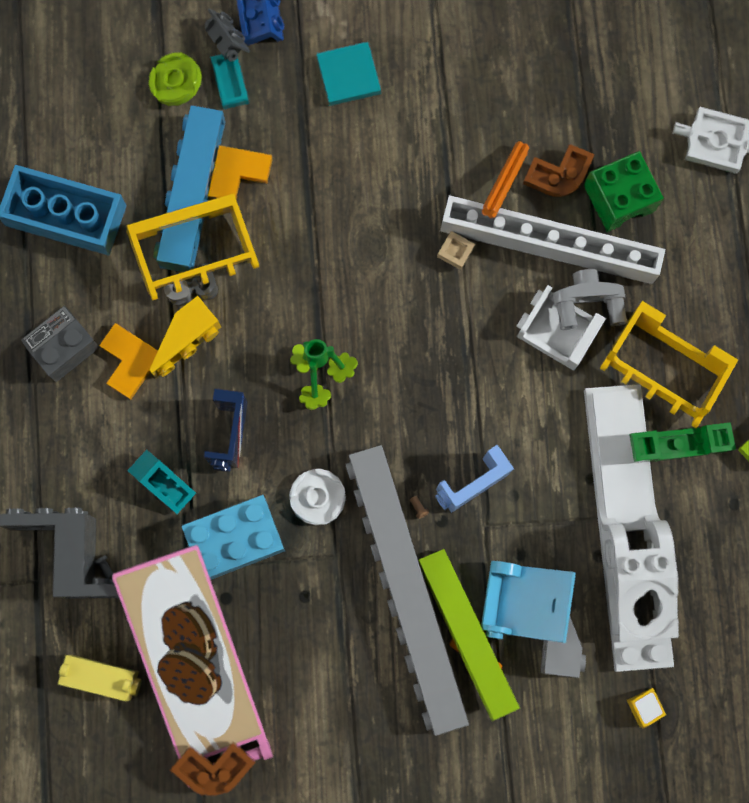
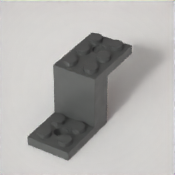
(72, 550)

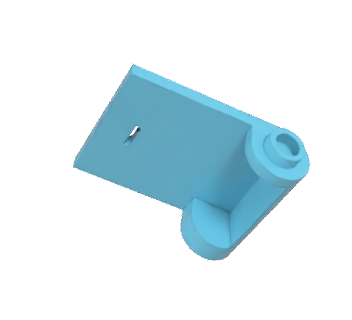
(527, 602)

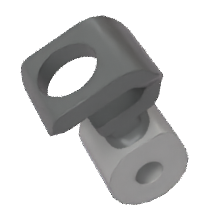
(189, 288)

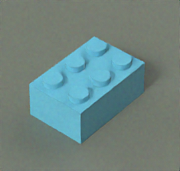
(235, 537)

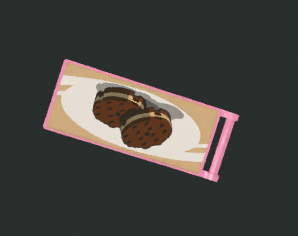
(190, 655)

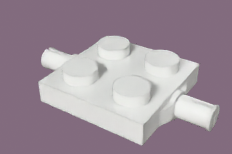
(716, 139)

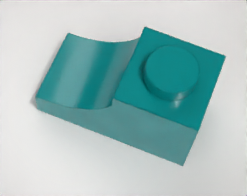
(161, 481)

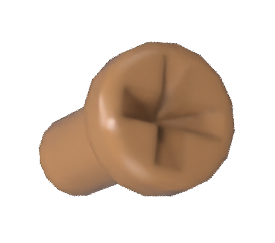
(419, 507)

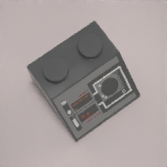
(59, 344)

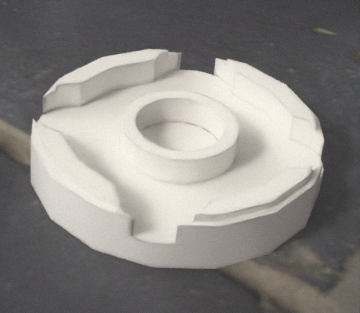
(317, 497)

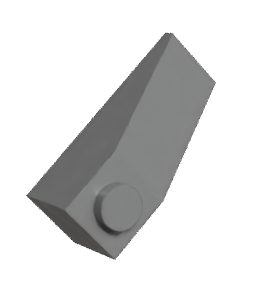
(563, 658)

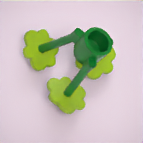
(313, 356)

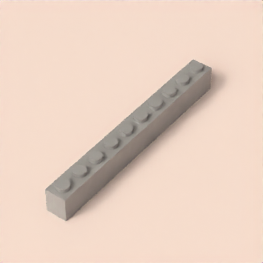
(408, 591)

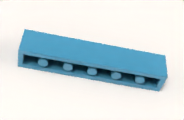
(190, 187)

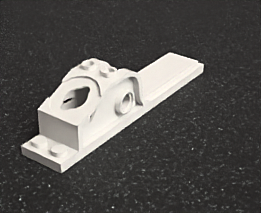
(626, 505)

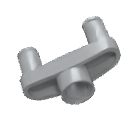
(589, 289)

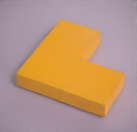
(234, 165)
(135, 359)

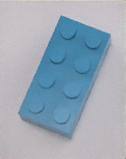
(62, 210)

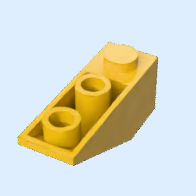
(187, 330)

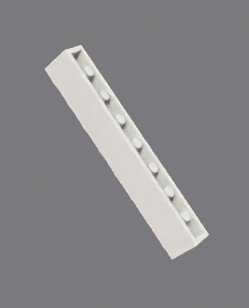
(554, 240)

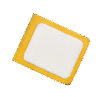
(646, 708)

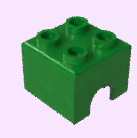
(623, 190)

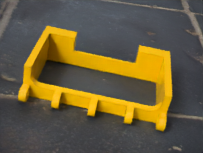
(210, 208)
(714, 360)

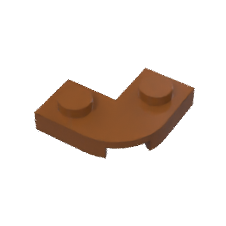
(563, 179)
(213, 778)

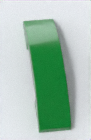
(682, 443)

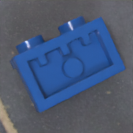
(260, 20)

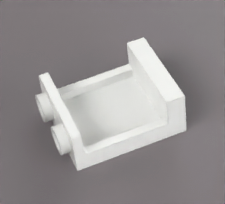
(543, 330)

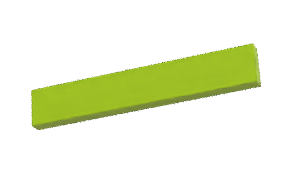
(468, 635)

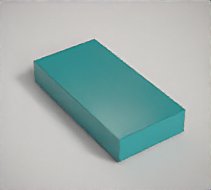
(229, 82)

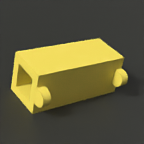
(99, 678)

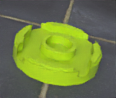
(175, 79)

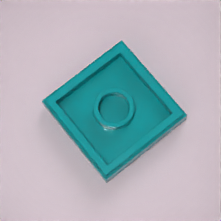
(348, 73)

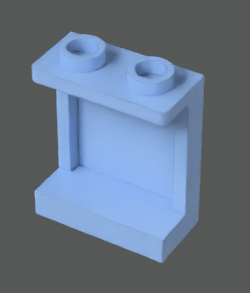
(499, 469)

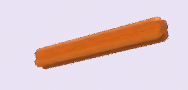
(505, 180)

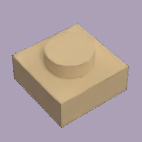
(456, 250)

